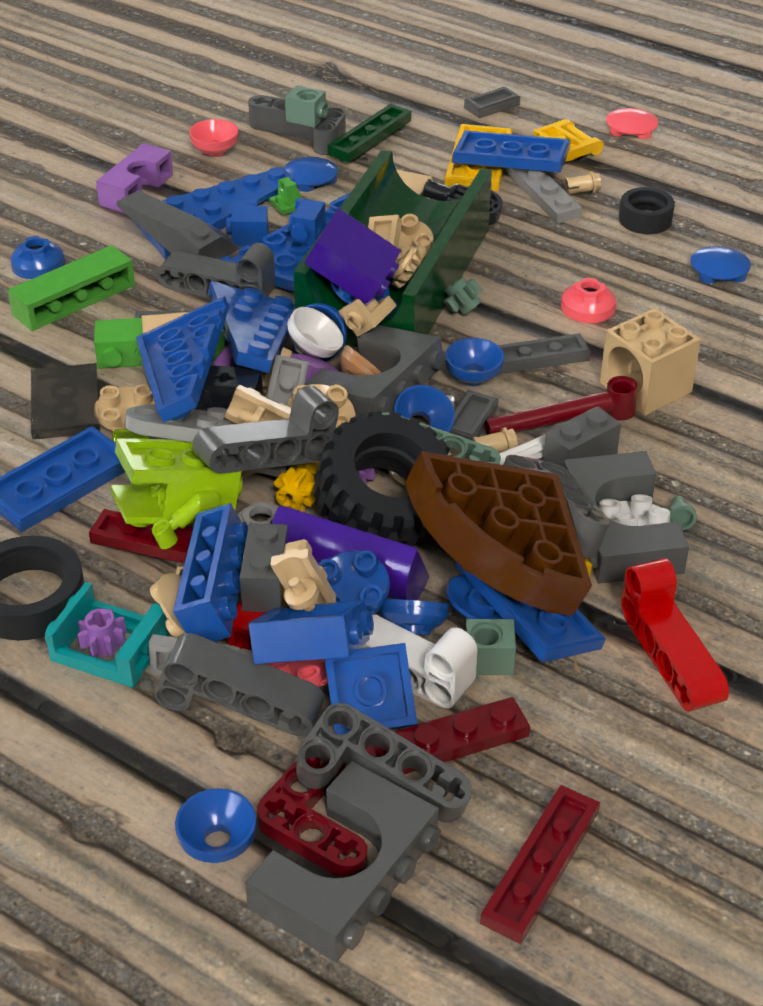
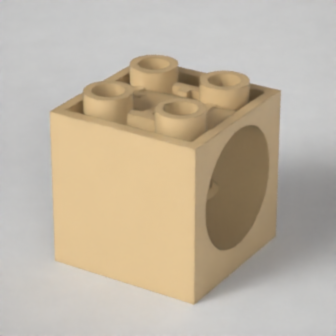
(654, 354)

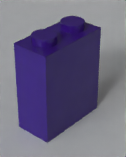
(354, 257)

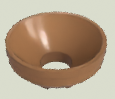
(356, 364)

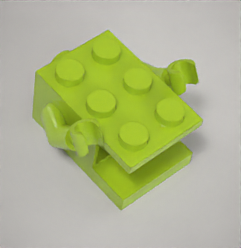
(169, 486)

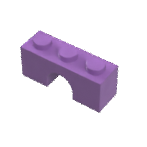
(142, 167)

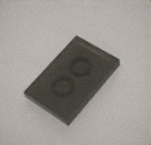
(63, 400)

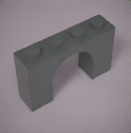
(403, 357)
(625, 545)
(334, 911)

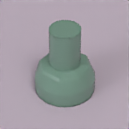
(682, 513)

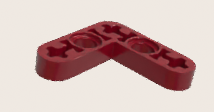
(300, 815)

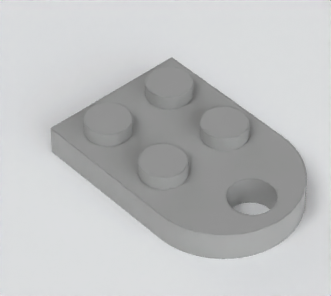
(147, 421)

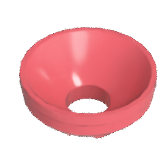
(214, 136)
(588, 301)

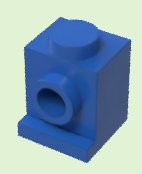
(307, 221)

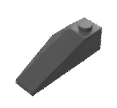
(176, 228)

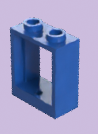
(301, 635)

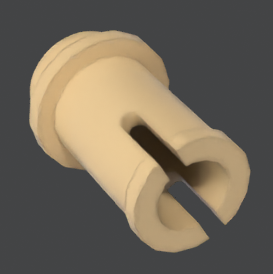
(583, 183)
(500, 441)

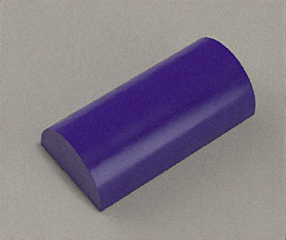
(327, 539)

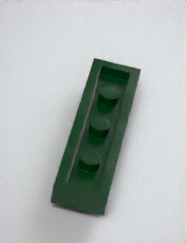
(369, 133)

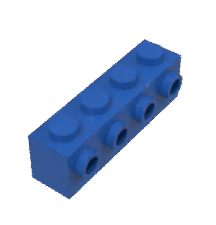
(212, 574)

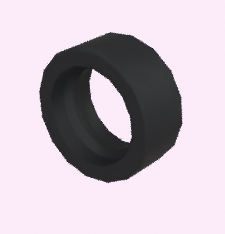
(655, 220)

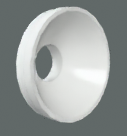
(314, 333)

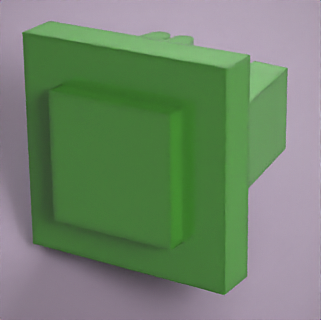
(286, 197)

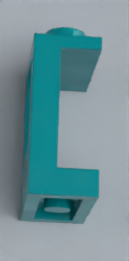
(132, 657)

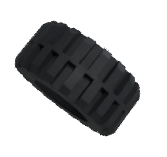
(380, 443)

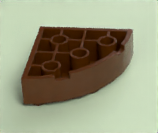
(503, 528)

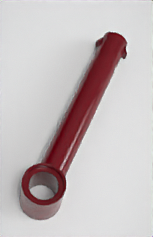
(617, 401)

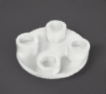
(635, 512)

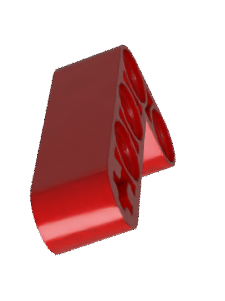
(669, 638)

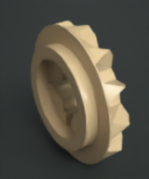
(408, 265)

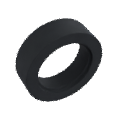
(44, 554)

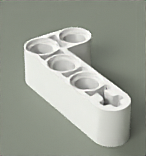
(436, 670)

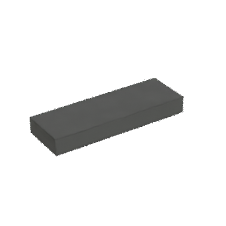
(544, 353)

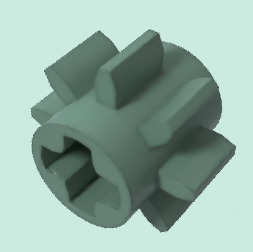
(462, 295)

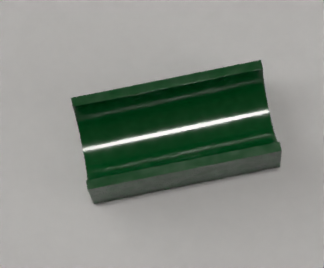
(457, 234)

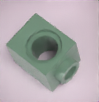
(306, 106)
(494, 645)

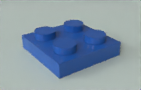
(374, 683)

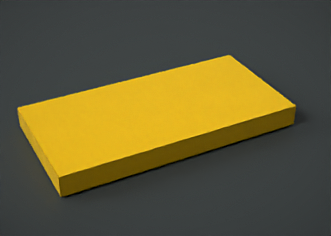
(465, 173)

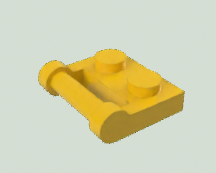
(580, 143)

